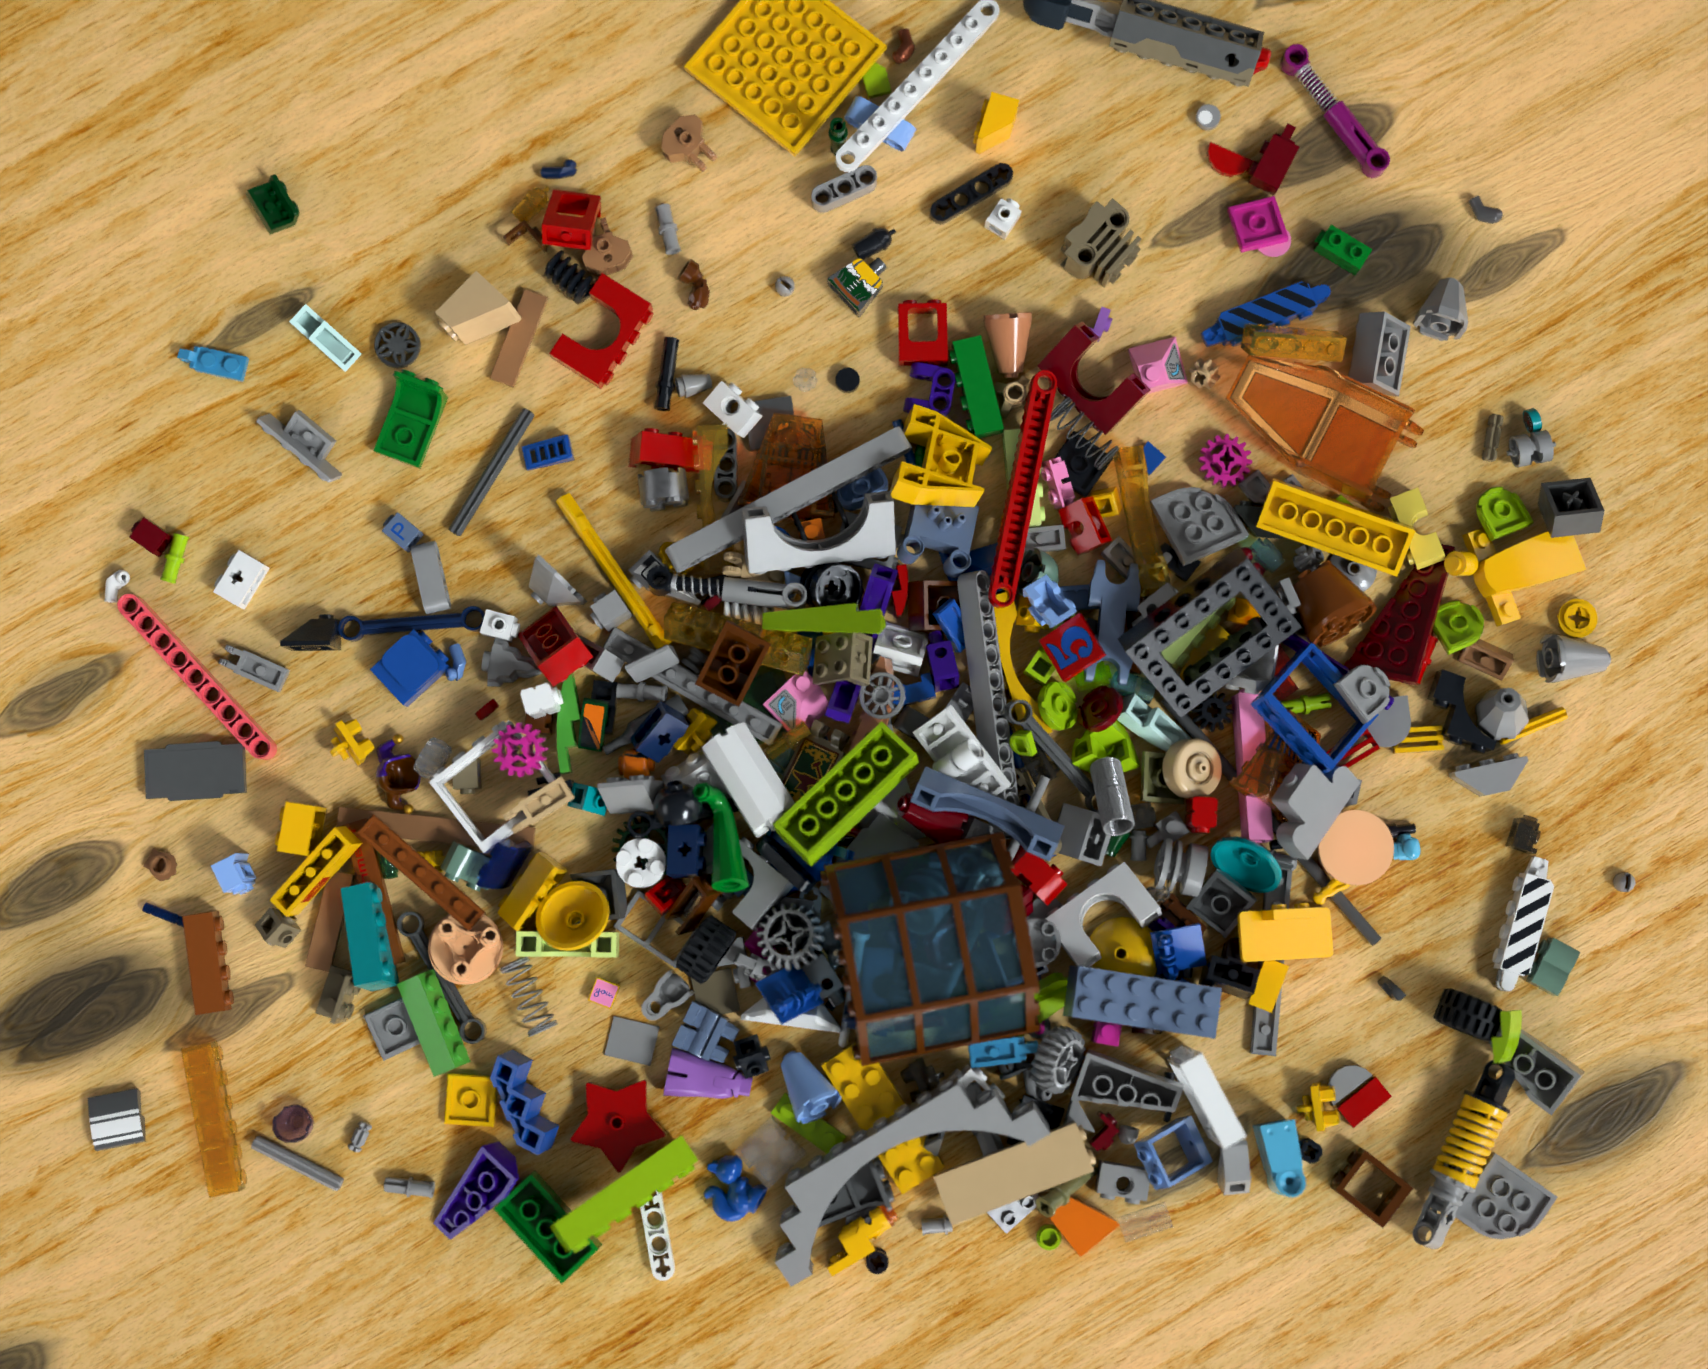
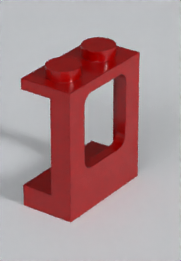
(566, 229)
(923, 351)

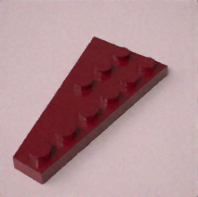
(1405, 625)

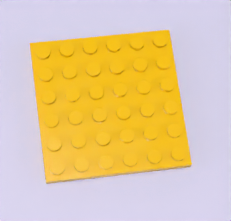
(785, 64)

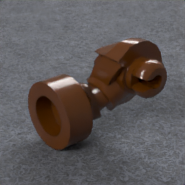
(700, 294)

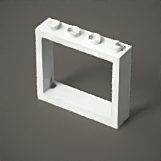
(461, 761)
(1205, 1096)

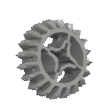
(799, 935)
(1058, 1059)

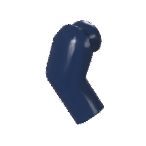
(559, 172)

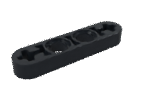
(973, 196)

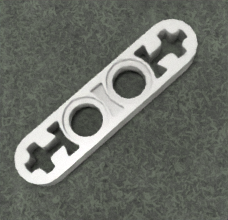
(653, 1231)

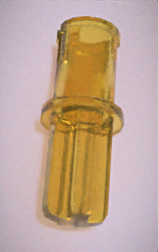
(788, 740)

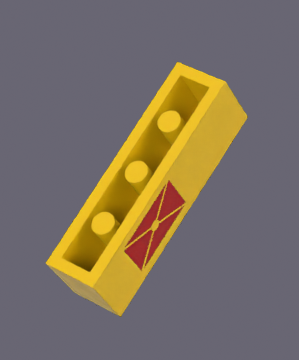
(316, 871)

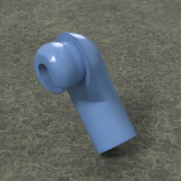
(459, 663)

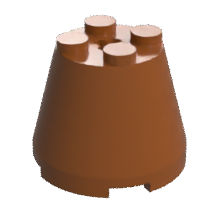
(1330, 604)

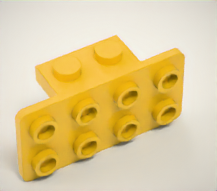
(1285, 933)

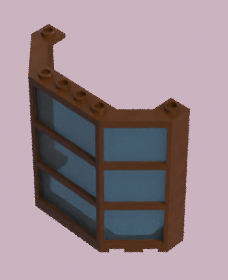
(933, 947)

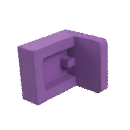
(1102, 323)

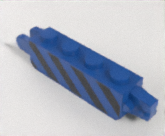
(1270, 310)

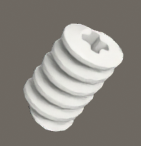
(746, 612)

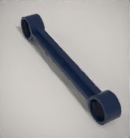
(407, 624)

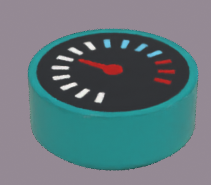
(1532, 420)

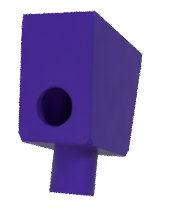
(944, 669)

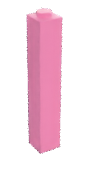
(1248, 734)

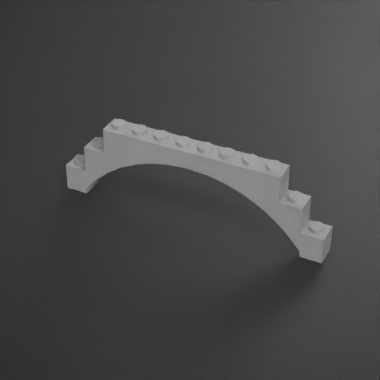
(933, 1112)

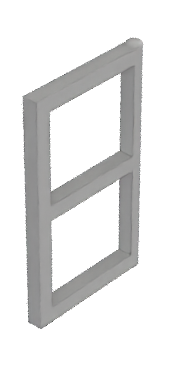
(617, 925)

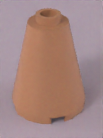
(1009, 340)

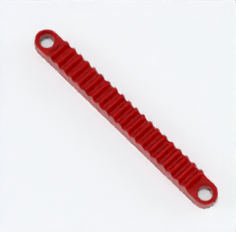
(1022, 489)

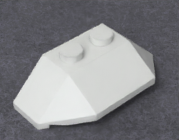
(816, 1018)

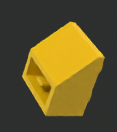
(996, 122)

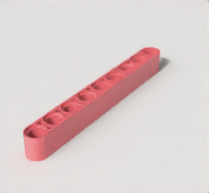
(189, 668)

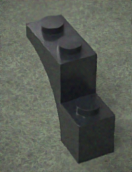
(1447, 692)

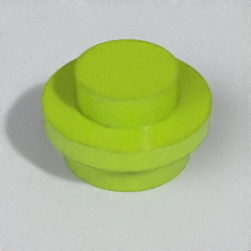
(1048, 1237)

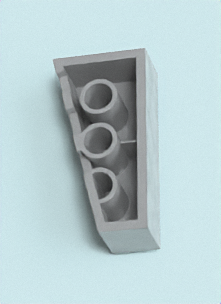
(1123, 1084)

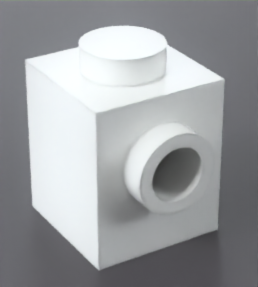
(500, 625)

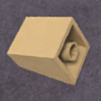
(476, 311)

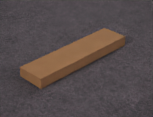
(519, 339)
(328, 923)

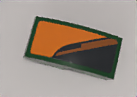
(592, 724)

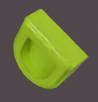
(1023, 743)

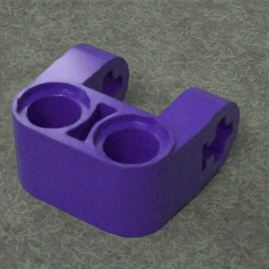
(932, 373)

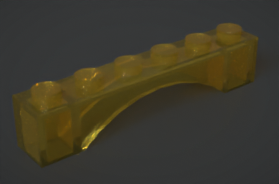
(712, 445)
(1134, 491)

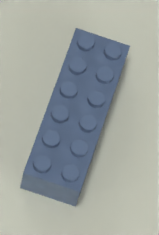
(1142, 1001)

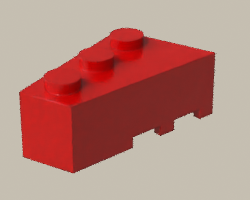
(663, 450)

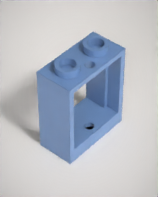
(1191, 1144)

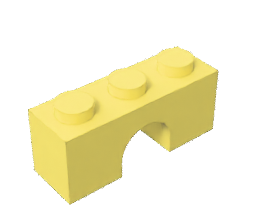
(1423, 549)

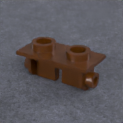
(1177, 914)

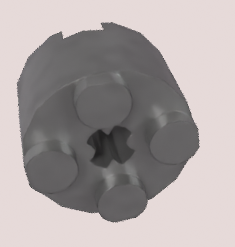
(663, 488)

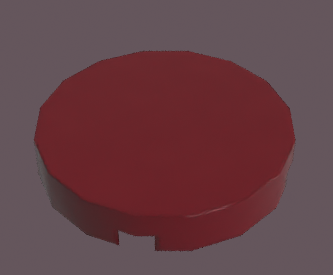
(1100, 709)

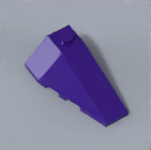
(479, 1190)

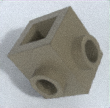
(277, 928)

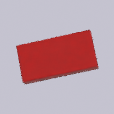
(1363, 1102)

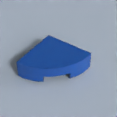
(1153, 457)

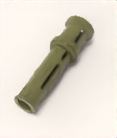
(1060, 1194)

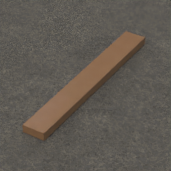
(431, 828)

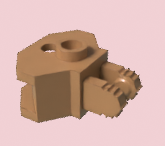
(688, 144)
(604, 249)

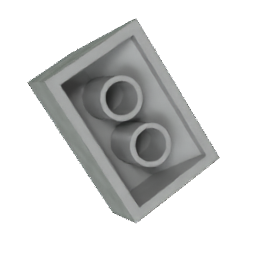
(1380, 352)

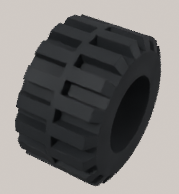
(705, 949)
(1468, 1014)

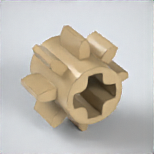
(1204, 373)

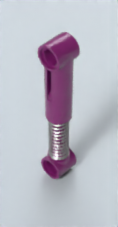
(1336, 113)

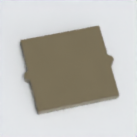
(718, 992)

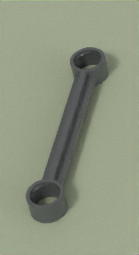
(1052, 749)
(449, 989)

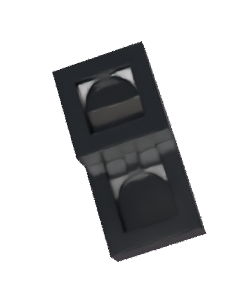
(606, 692)

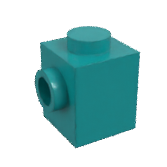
(587, 799)

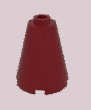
(937, 825)

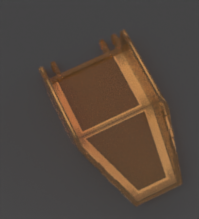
(1323, 423)

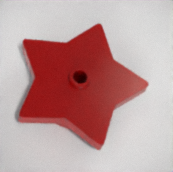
(631, 1108)

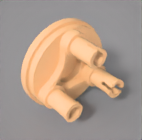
(1356, 848)
(462, 954)

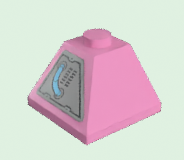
(1159, 364)
(797, 701)

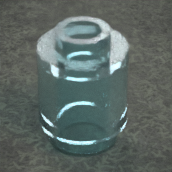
(1266, 554)

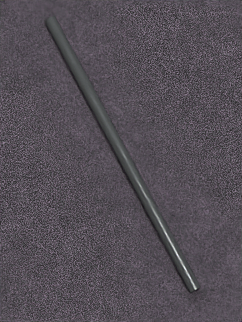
(1310, 865)

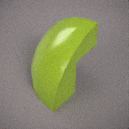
(1107, 743)

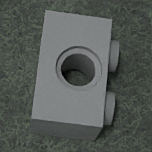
(1110, 1172)

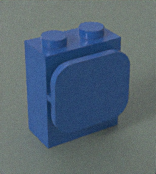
(411, 667)

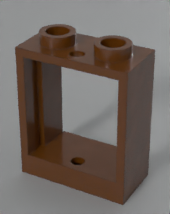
(1391, 1201)

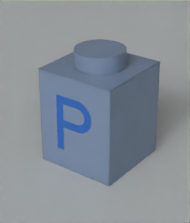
(402, 531)

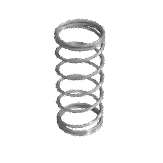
(506, 969)

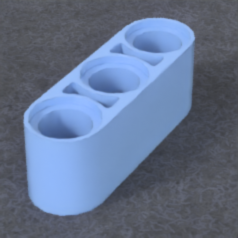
(862, 109)

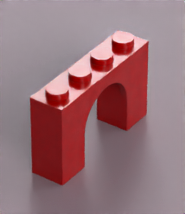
(598, 365)

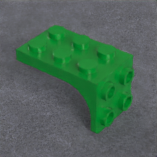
(411, 419)

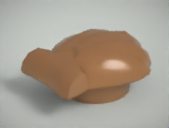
(161, 865)

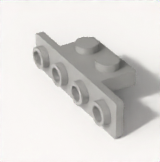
(305, 440)

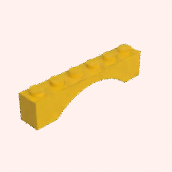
(1005, 619)

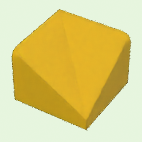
(1107, 501)

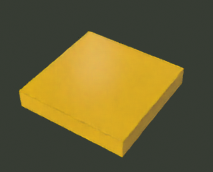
(470, 1100)

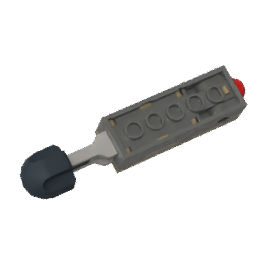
(1164, 34)

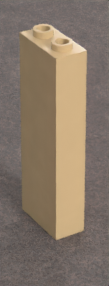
(1014, 1173)

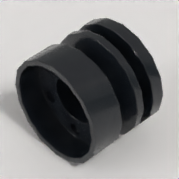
(842, 581)

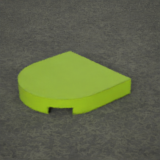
(1502, 513)
(1458, 625)

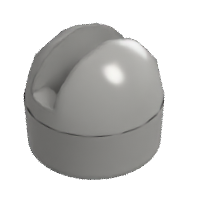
(781, 289)
(1620, 881)
(1128, 1134)

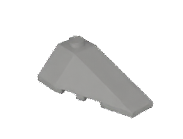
(551, 587)
(1542, 1072)

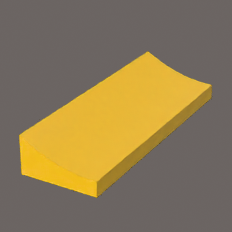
(1335, 527)

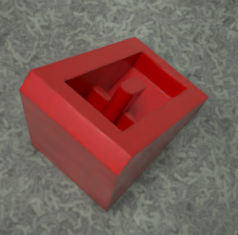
(664, 894)

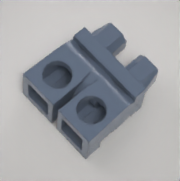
(706, 1037)

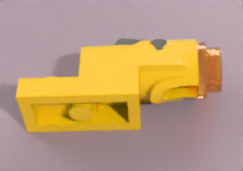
(857, 1236)

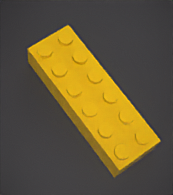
(869, 1097)

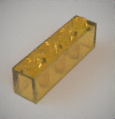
(1293, 343)

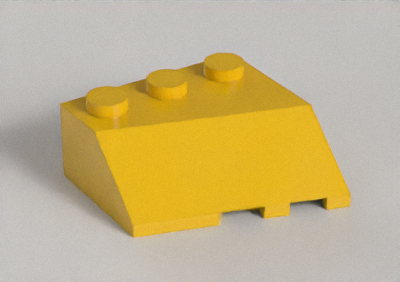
(529, 890)

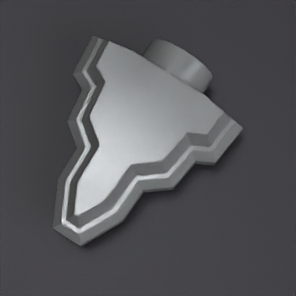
(507, 664)

